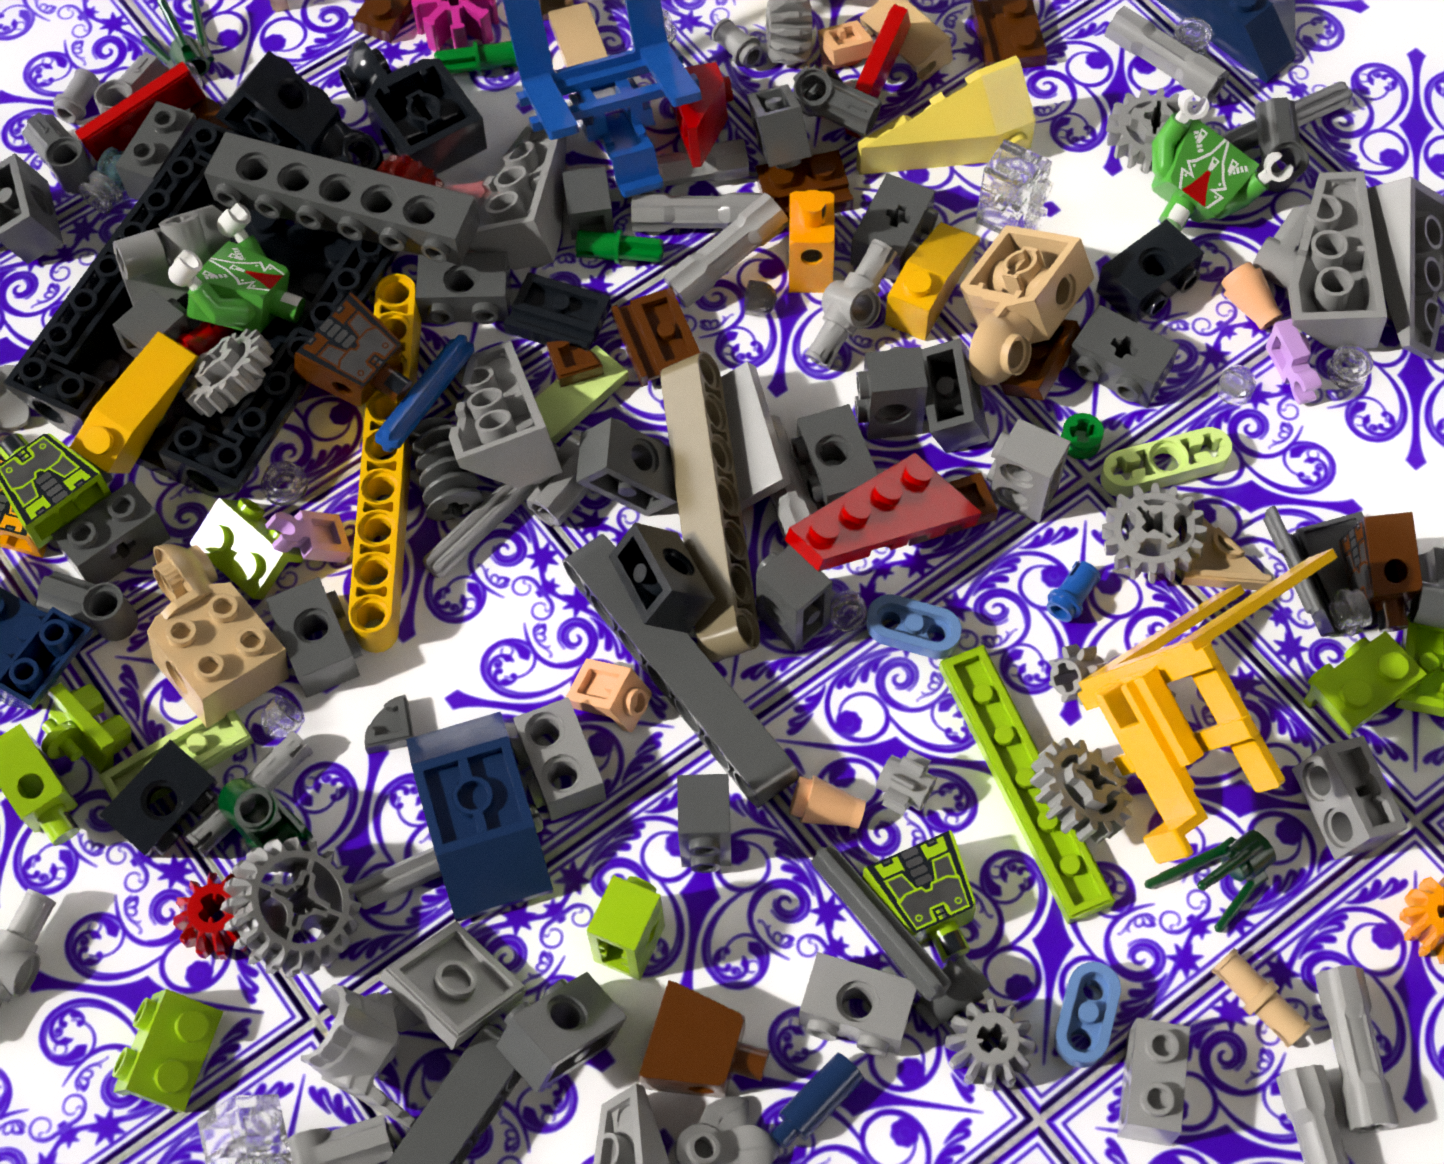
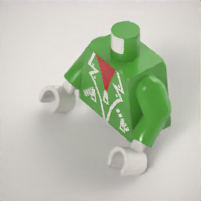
(1202, 171)
(238, 283)

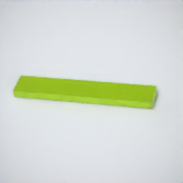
(1009, 756)

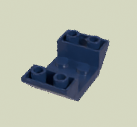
(34, 649)
(478, 816)

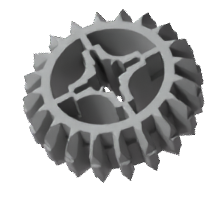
(327, 911)

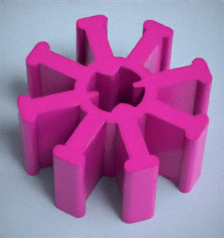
(455, 19)

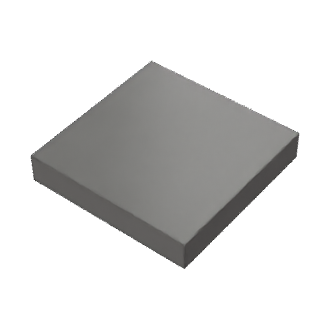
(453, 984)

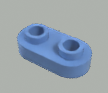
(914, 623)
(1087, 1016)

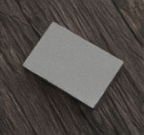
(754, 441)

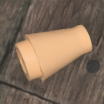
(1252, 295)
(825, 804)

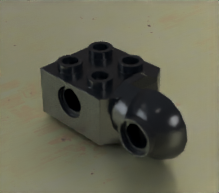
(415, 108)
(289, 112)

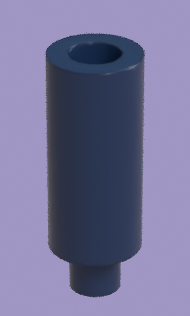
(817, 1100)

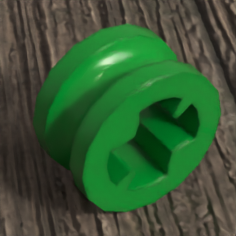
(1094, 430)

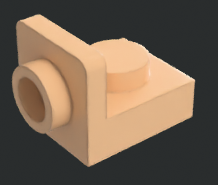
(844, 44)
(610, 692)

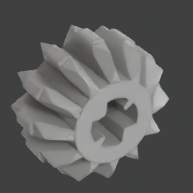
(789, 31)
(1002, 1060)

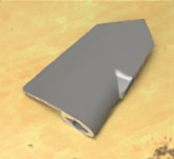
(149, 255)

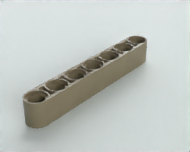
(710, 504)

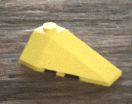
(956, 128)

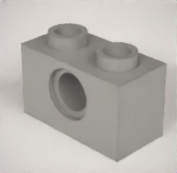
(839, 980)

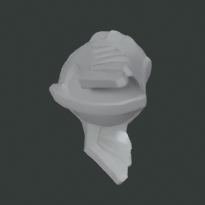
(362, 1045)

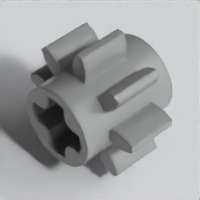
(1073, 668)
(906, 782)

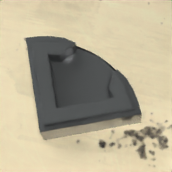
(390, 727)

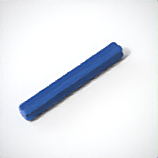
(424, 393)

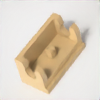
(925, 45)

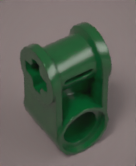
(266, 820)

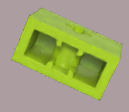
(626, 926)

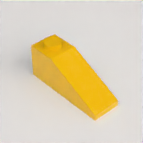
(929, 280)
(134, 406)

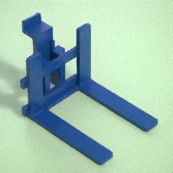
(620, 133)

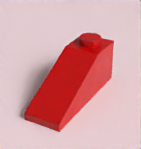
(704, 119)

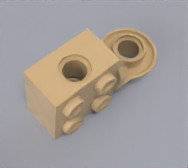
(1021, 297)
(210, 637)

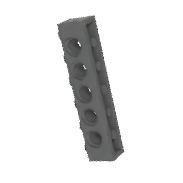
(343, 198)

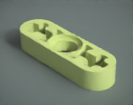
(1180, 447)

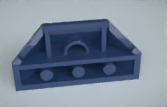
(1250, 31)

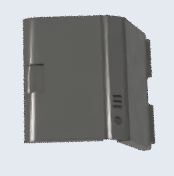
(1317, 589)

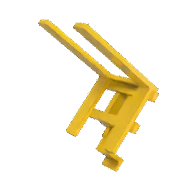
(1153, 727)

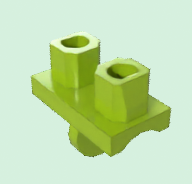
(76, 733)

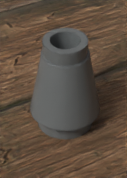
(966, 987)

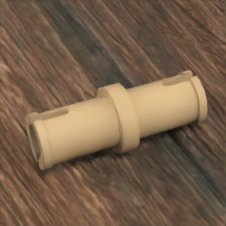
(1261, 998)

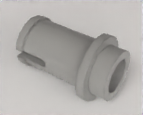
(744, 48)
(71, 103)

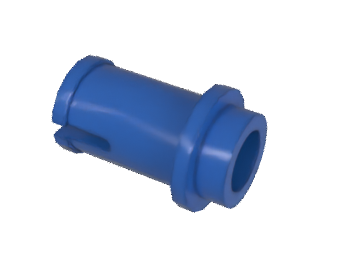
(1073, 592)

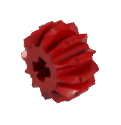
(197, 921)

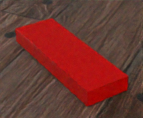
(883, 54)
(122, 121)

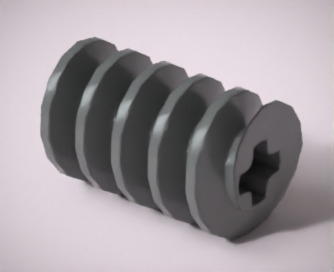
(445, 486)

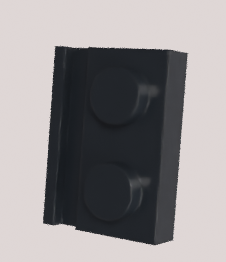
(557, 312)

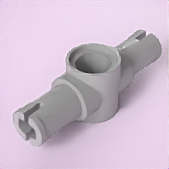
(851, 303)
(17, 945)

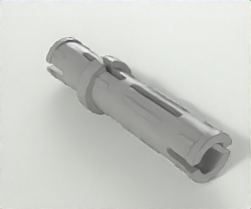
(267, 773)

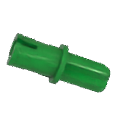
(478, 57)
(617, 247)

